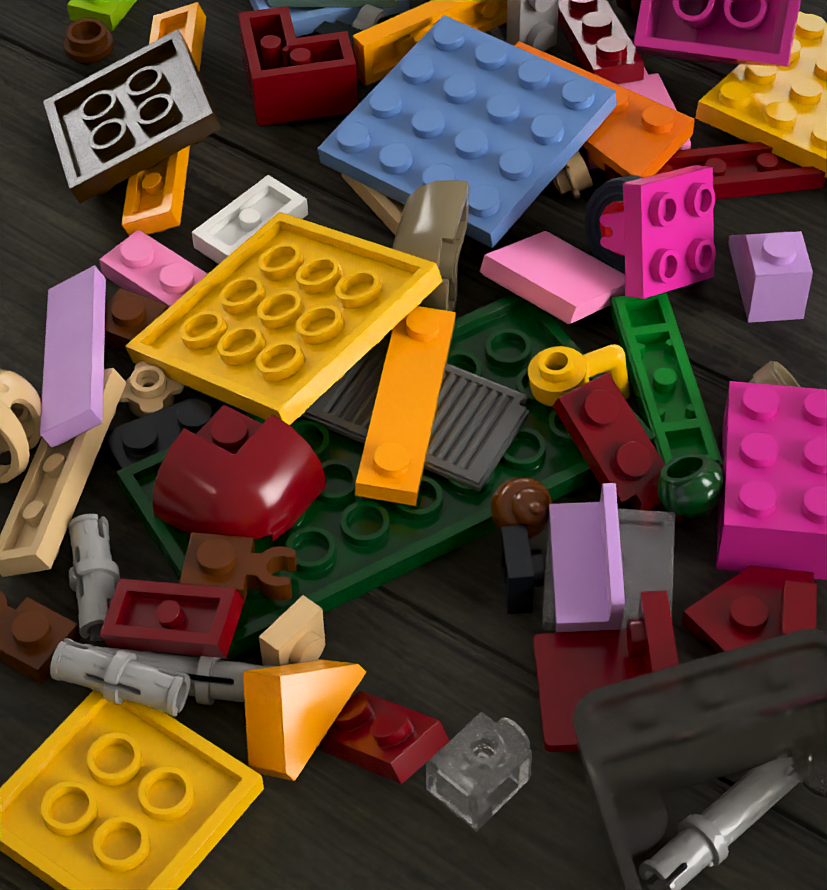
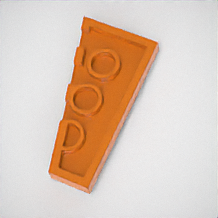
(636, 134)

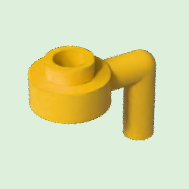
(565, 369)

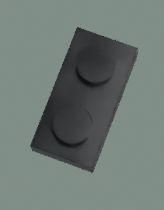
(157, 430)

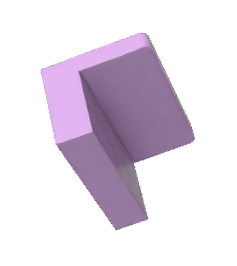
(587, 564)

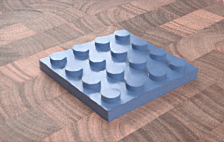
(473, 115)

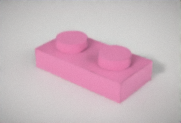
(150, 269)

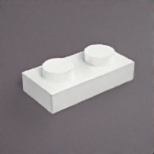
(245, 216)

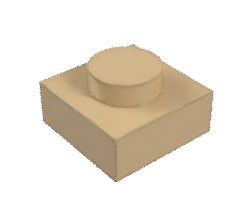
(295, 635)

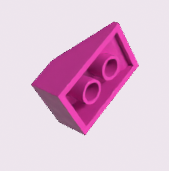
(718, 30)

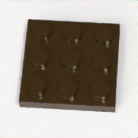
(130, 116)

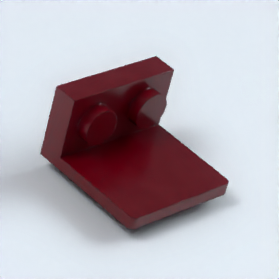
(582, 661)

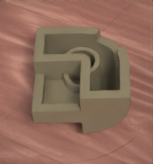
(435, 230)

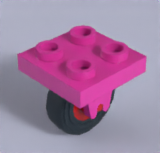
(655, 229)

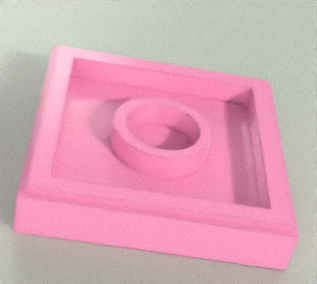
(554, 276)

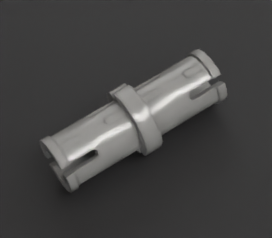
(92, 572)
(120, 676)

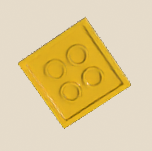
(121, 800)

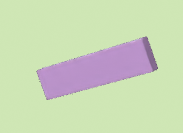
(74, 357)

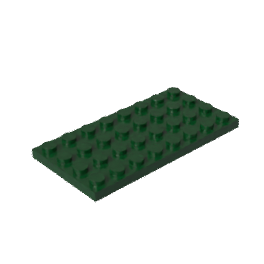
(359, 542)

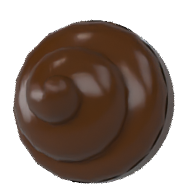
(521, 503)

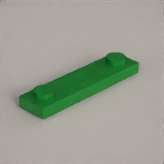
(662, 377)

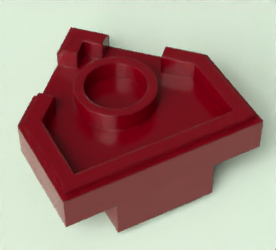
(754, 608)

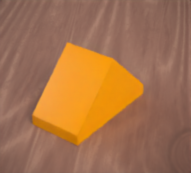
(292, 711)

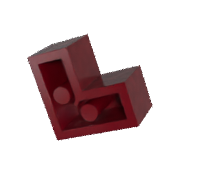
(295, 75)

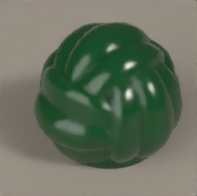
(691, 486)

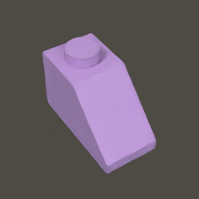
(772, 274)

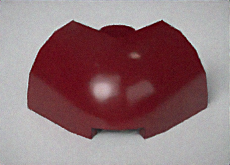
(237, 478)

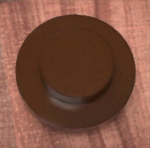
(87, 41)

